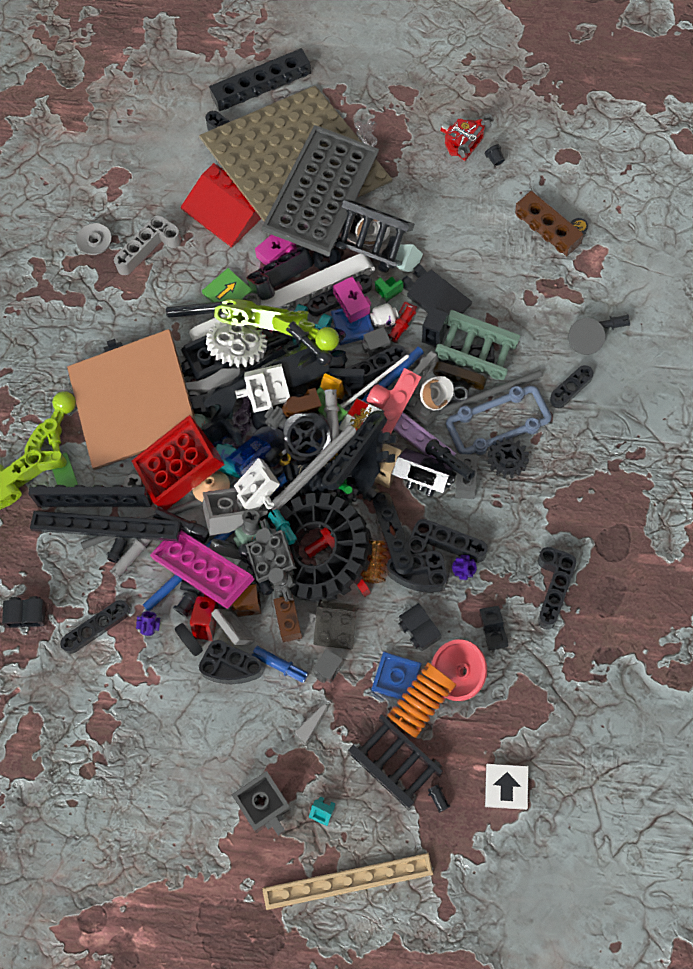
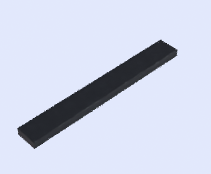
(106, 526)

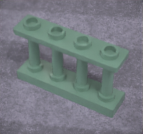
(481, 329)

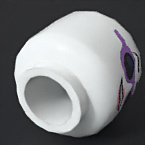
(384, 316)

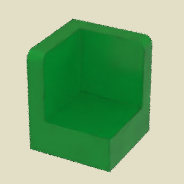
(389, 288)

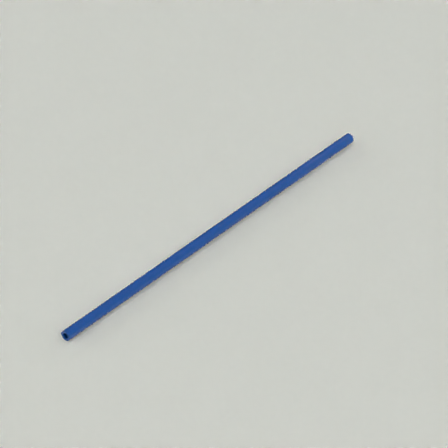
(386, 382)

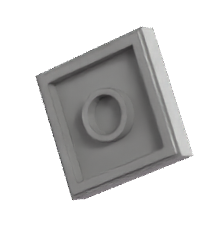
(233, 627)

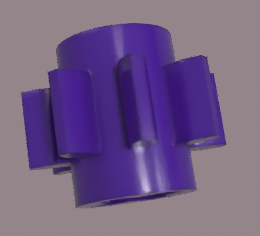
(464, 567)
(148, 623)

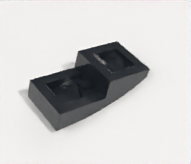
(493, 628)

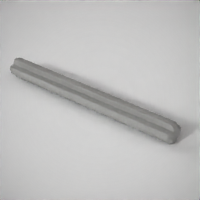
(313, 467)

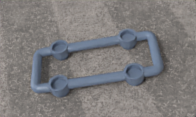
(515, 395)

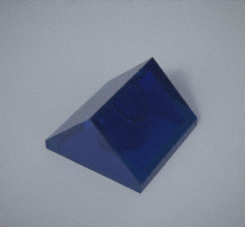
(247, 454)

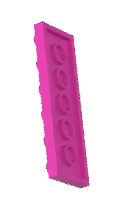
(203, 569)

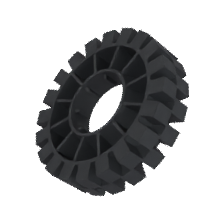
(350, 547)

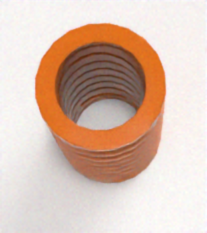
(425, 700)

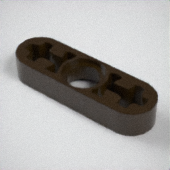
(455, 373)

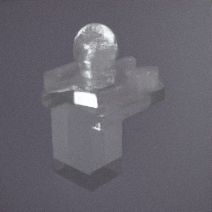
(364, 132)

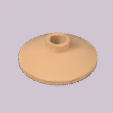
(219, 482)

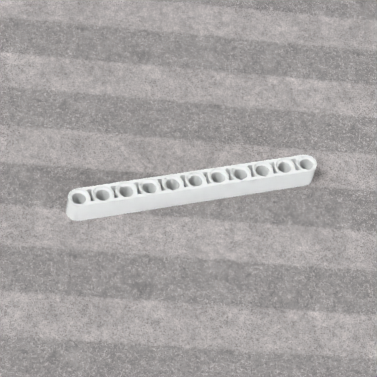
(305, 289)

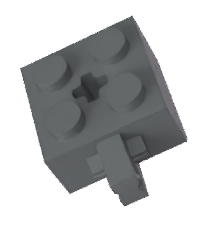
(266, 815)

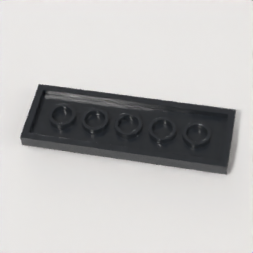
(90, 496)

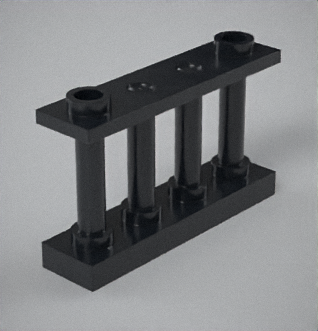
(386, 220)
(390, 782)

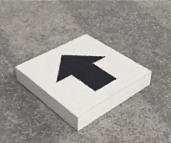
(506, 786)

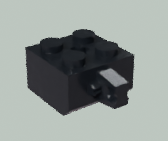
(199, 361)

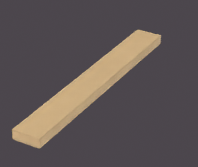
(347, 881)

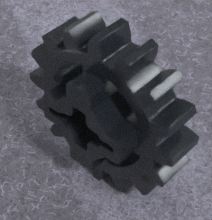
(511, 465)

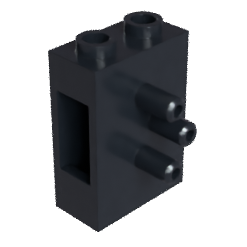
(423, 471)

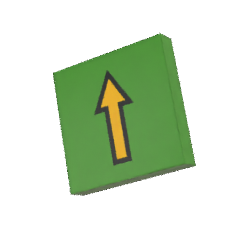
(226, 287)

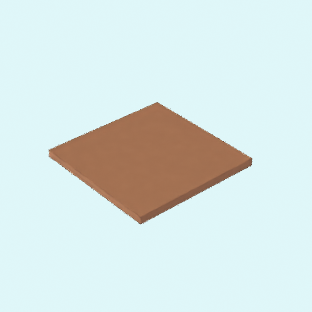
(129, 397)

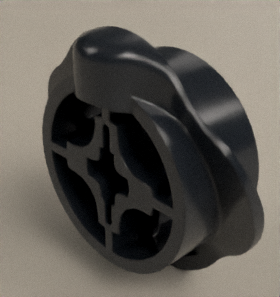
(292, 423)

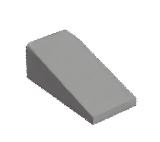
(309, 727)

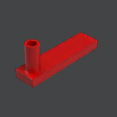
(322, 543)

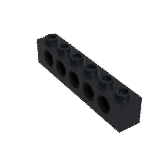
(260, 79)

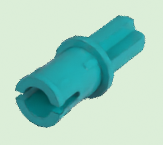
(281, 524)

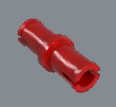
(401, 324)

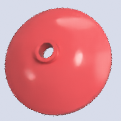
(453, 659)

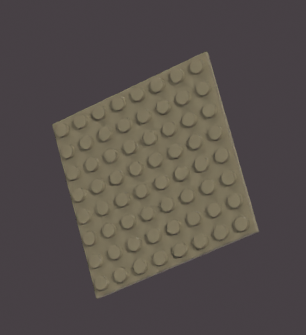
(265, 144)

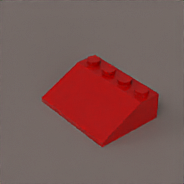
(220, 206)
(177, 463)

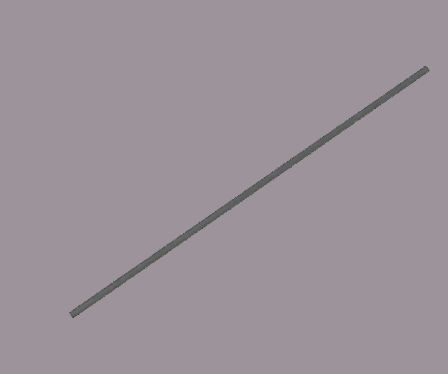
(449, 407)

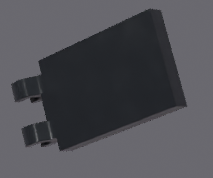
(435, 292)

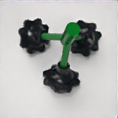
(344, 492)

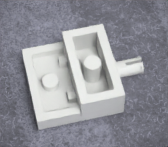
(265, 387)
(257, 486)

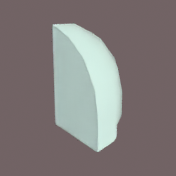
(409, 256)

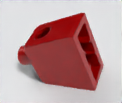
(201, 620)

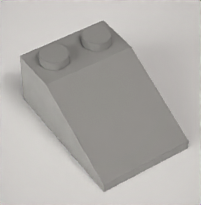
(225, 511)

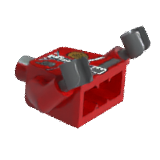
(465, 135)

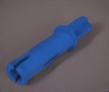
(280, 664)

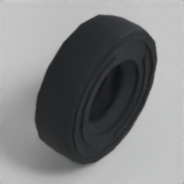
(188, 639)

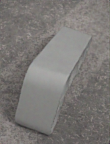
(127, 260)

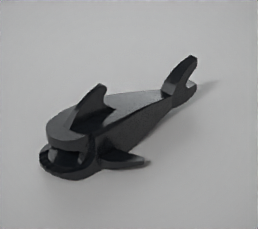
(298, 366)

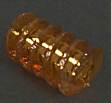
(374, 571)

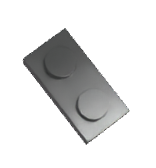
(418, 411)

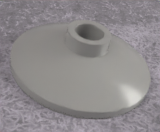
(92, 233)

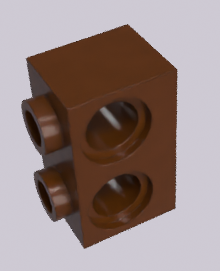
(248, 602)
(287, 619)

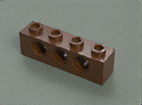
(547, 215)

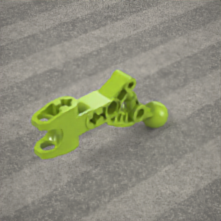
(275, 319)
(24, 468)

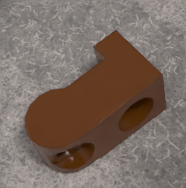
(303, 405)

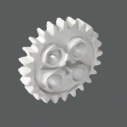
(236, 343)

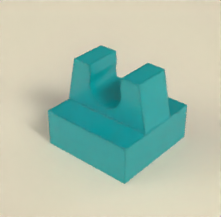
(322, 812)

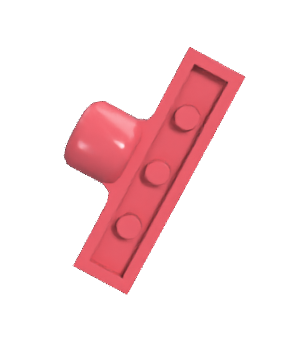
(394, 400)

